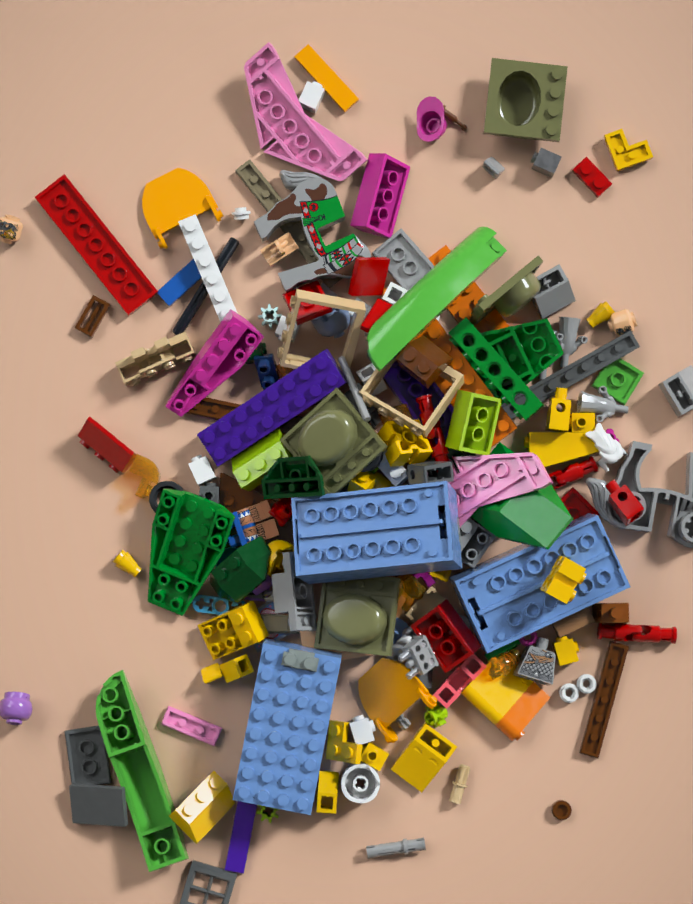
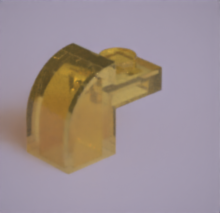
(148, 471)

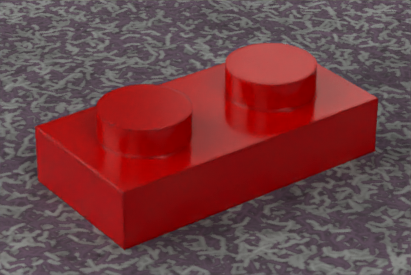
(592, 177)

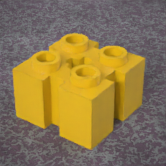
(403, 444)
(563, 579)

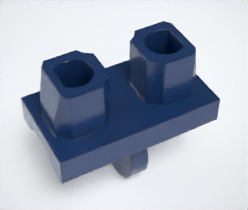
(266, 370)

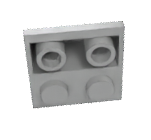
(554, 292)
(679, 391)
(474, 542)

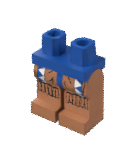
(246, 526)

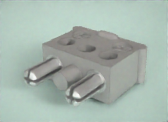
(418, 656)

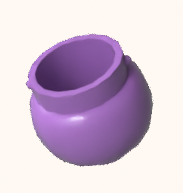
(15, 707)

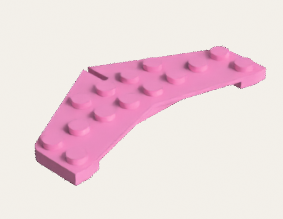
(282, 117)
(494, 479)

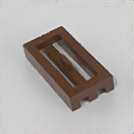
(85, 330)

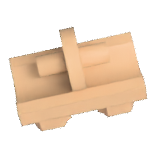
(279, 249)

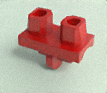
(282, 510)

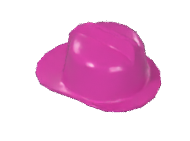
(430, 119)

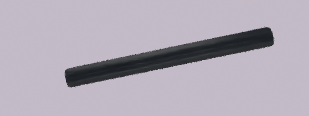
(202, 292)

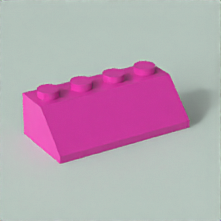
(380, 195)

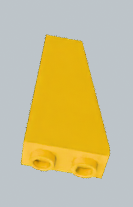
(559, 446)

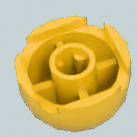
(278, 547)

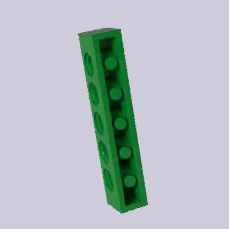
(465, 329)

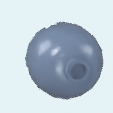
(332, 323)

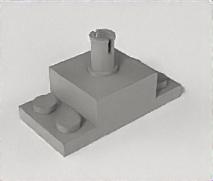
(293, 597)

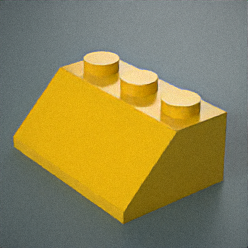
(203, 807)

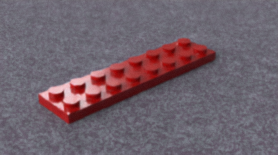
(96, 244)

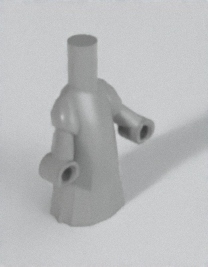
(567, 336)
(594, 404)

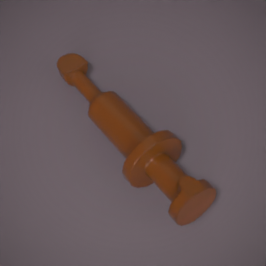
(452, 118)

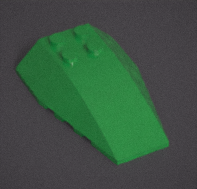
(525, 349)

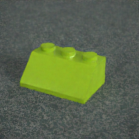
(473, 422)
(257, 459)

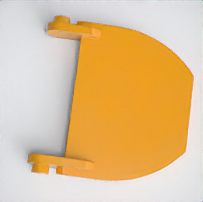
(174, 199)
(389, 693)

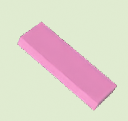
(191, 725)

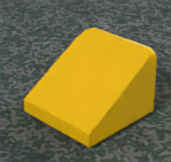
(211, 673)

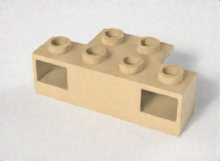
(155, 358)

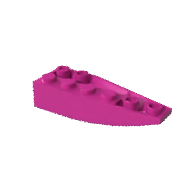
(216, 361)

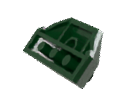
(293, 478)
(242, 571)

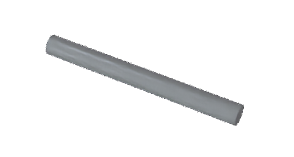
(354, 389)

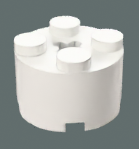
(357, 793)

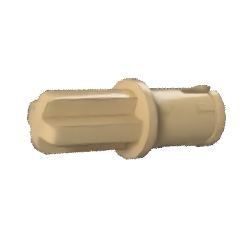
(459, 784)

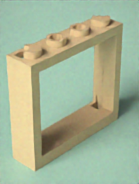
(357, 307)
(448, 374)

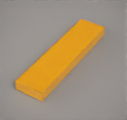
(326, 77)

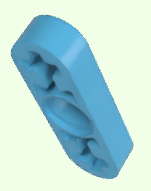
(205, 609)

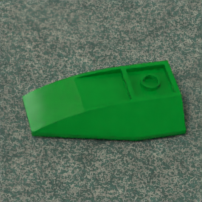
(185, 547)

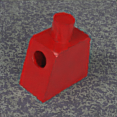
(627, 510)

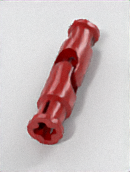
(439, 450)
(574, 472)
(630, 632)

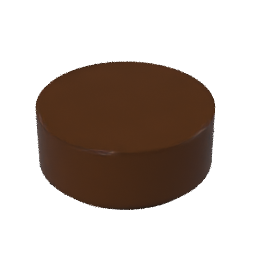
(561, 810)

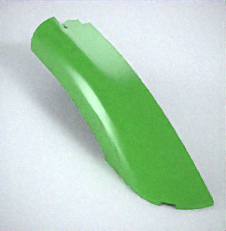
(432, 295)
(140, 773)

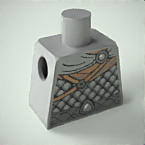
(537, 663)

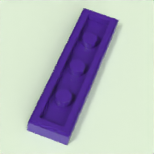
(240, 837)

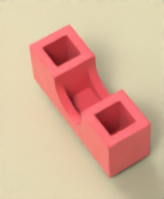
(454, 684)

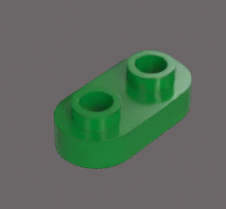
(502, 650)

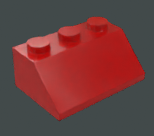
(106, 446)
(447, 635)

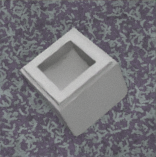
(493, 167)

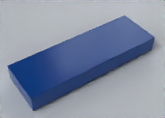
(180, 283)

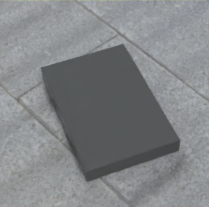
(87, 756)
(98, 805)

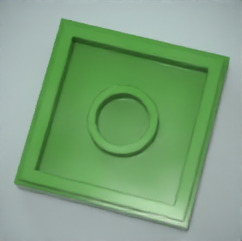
(619, 379)

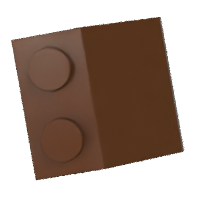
(423, 360)

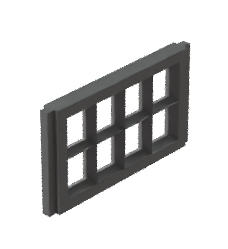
(212, 872)

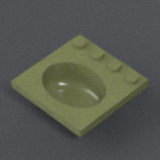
(525, 100)
(511, 295)
(335, 441)
(358, 615)

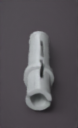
(396, 847)

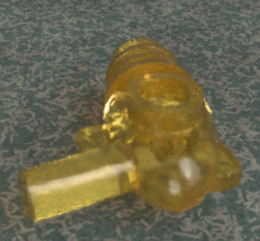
(412, 590)
(503, 665)

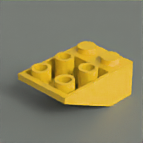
(233, 630)
(423, 757)

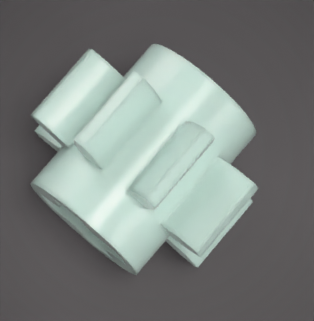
(269, 310)

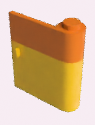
(506, 701)

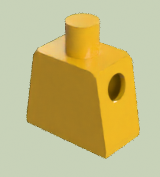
(558, 420)

